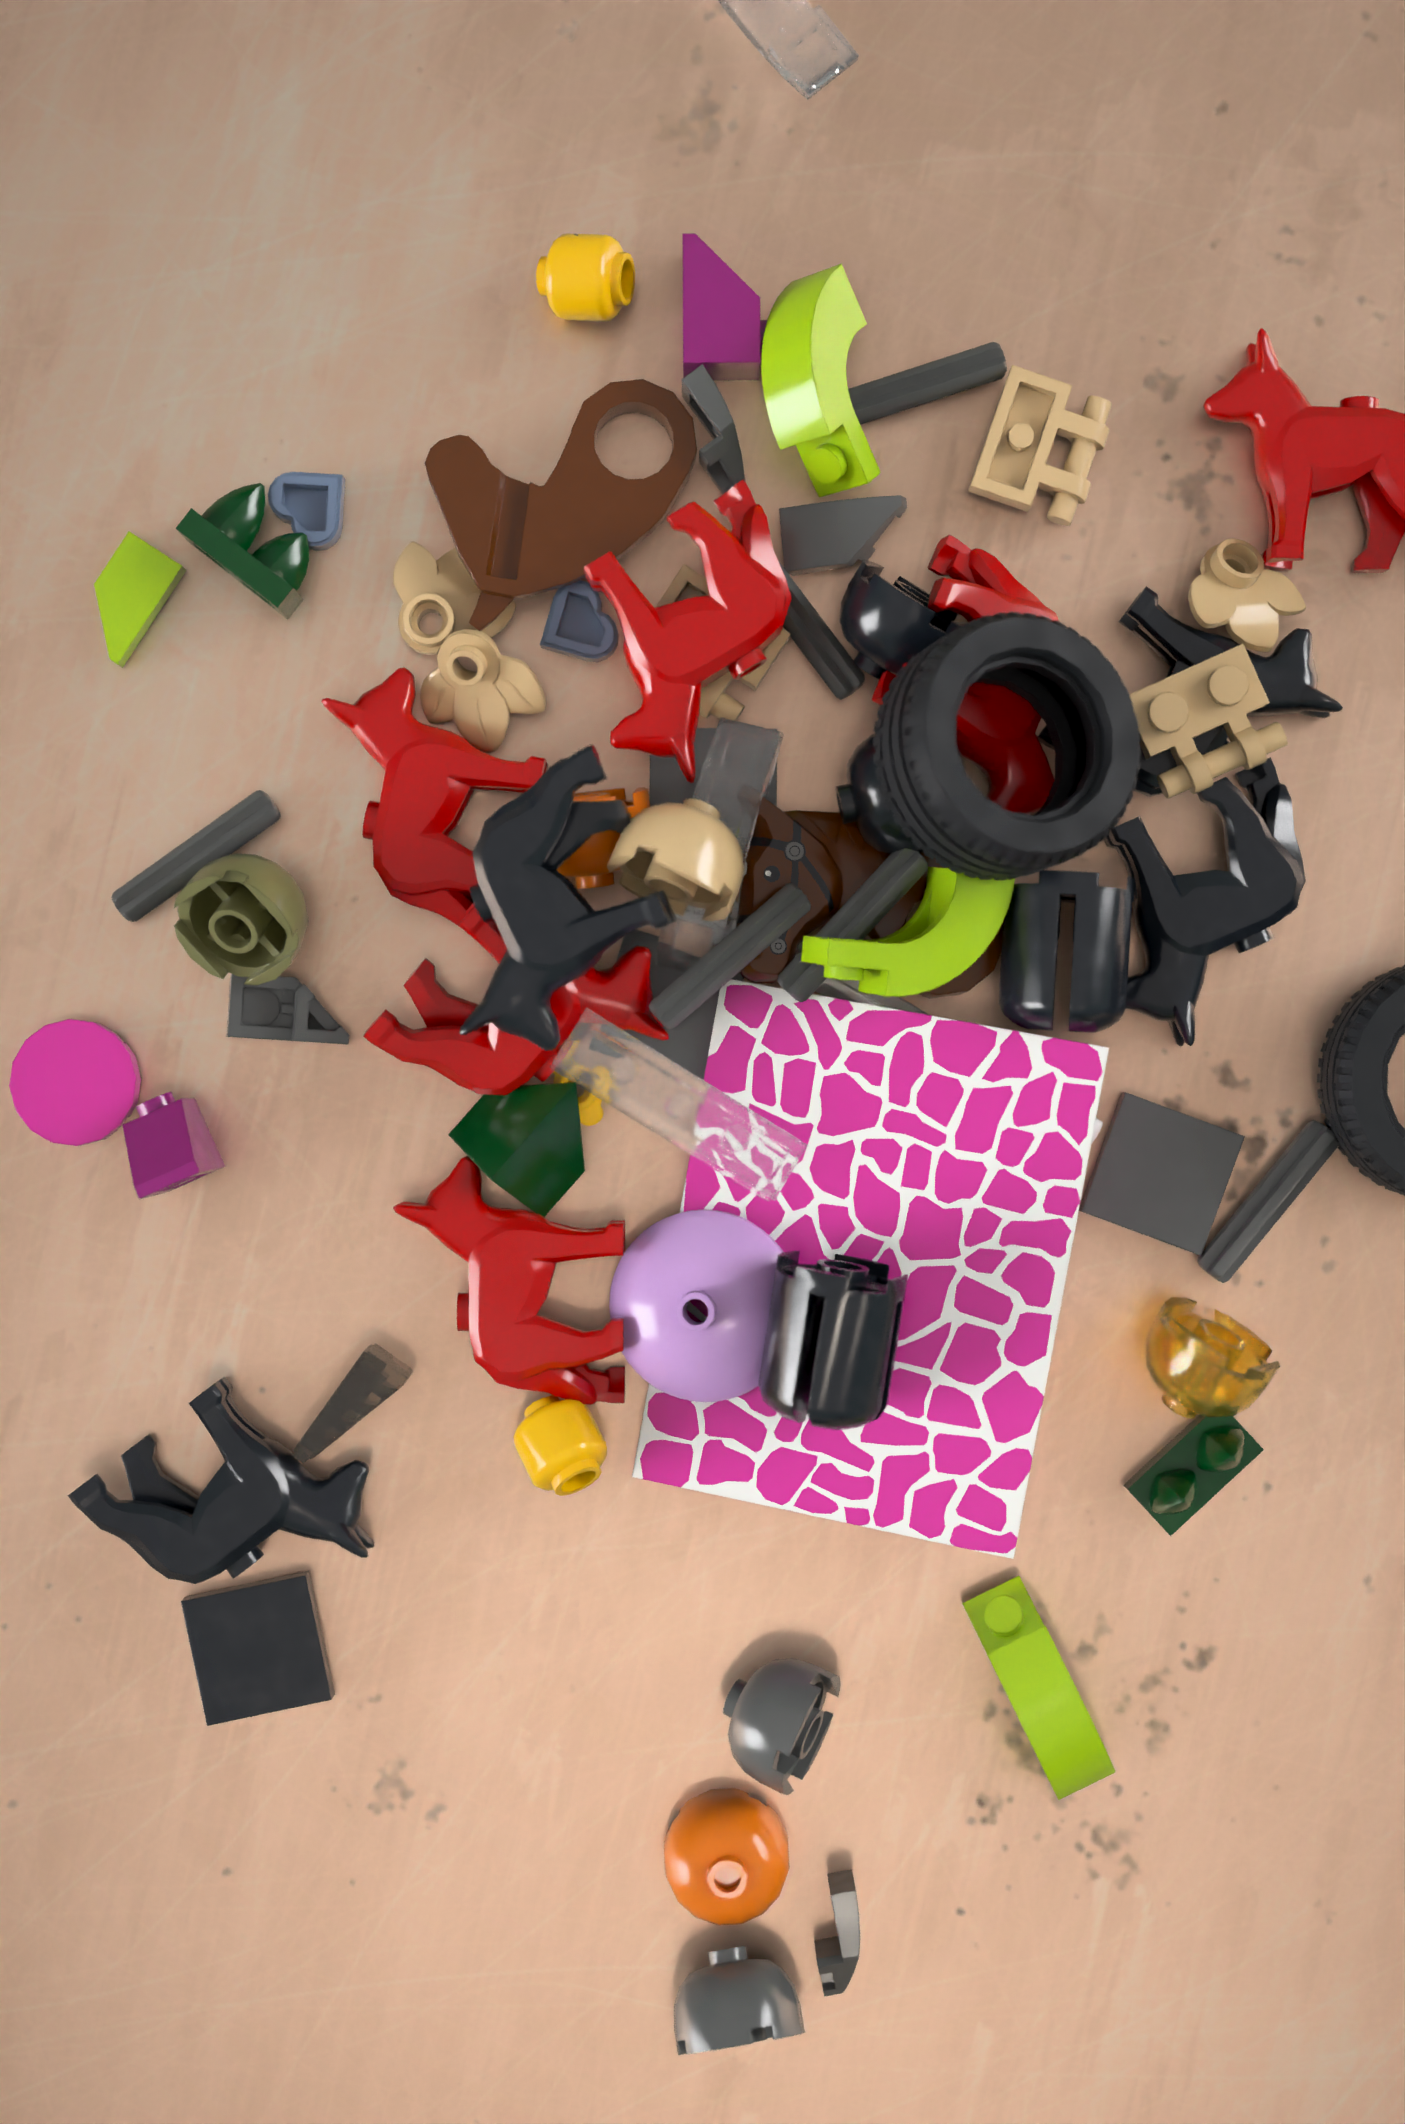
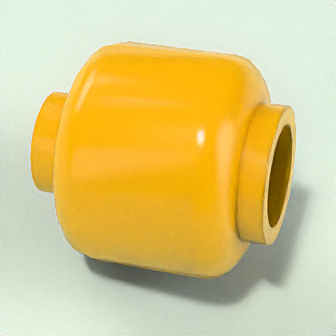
(586, 277)
(560, 1445)

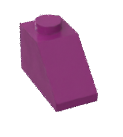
(718, 316)
(169, 1145)

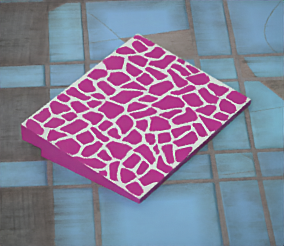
(951, 1163)

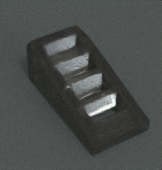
(364, 1388)

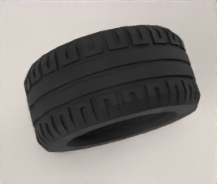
(1087, 721)
(1356, 1080)

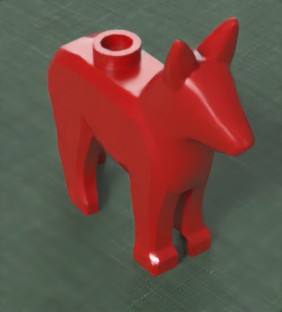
(1314, 454)
(700, 638)
(993, 722)
(424, 795)
(498, 1061)
(509, 1280)

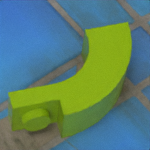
(807, 380)
(935, 946)
(1039, 1687)

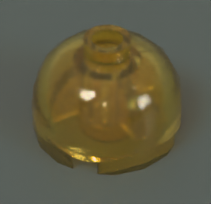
(1206, 1363)

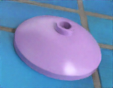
(703, 1258)

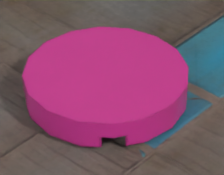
(74, 1082)

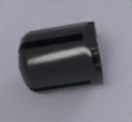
(1099, 951)
(831, 1340)

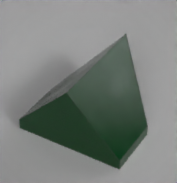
(527, 1142)

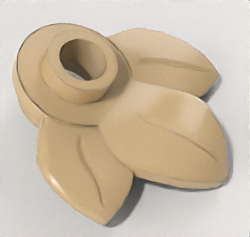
(437, 588)
(1242, 595)
(480, 698)

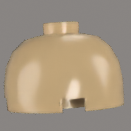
(682, 853)

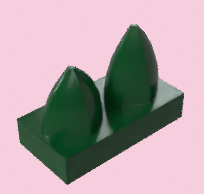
(228, 532)
(1192, 1469)

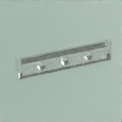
(678, 1106)

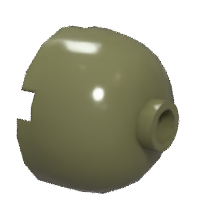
(242, 918)

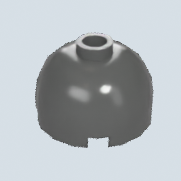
(779, 1720)
(735, 2004)

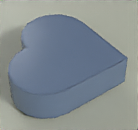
(311, 505)
(579, 626)

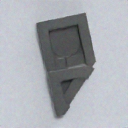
(723, 454)
(835, 532)
(280, 1012)
(840, 1954)

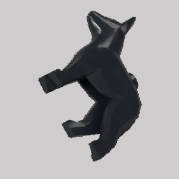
(1285, 675)
(1205, 911)
(539, 912)
(241, 1506)

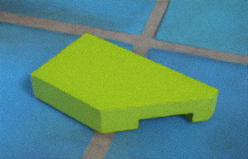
(133, 593)

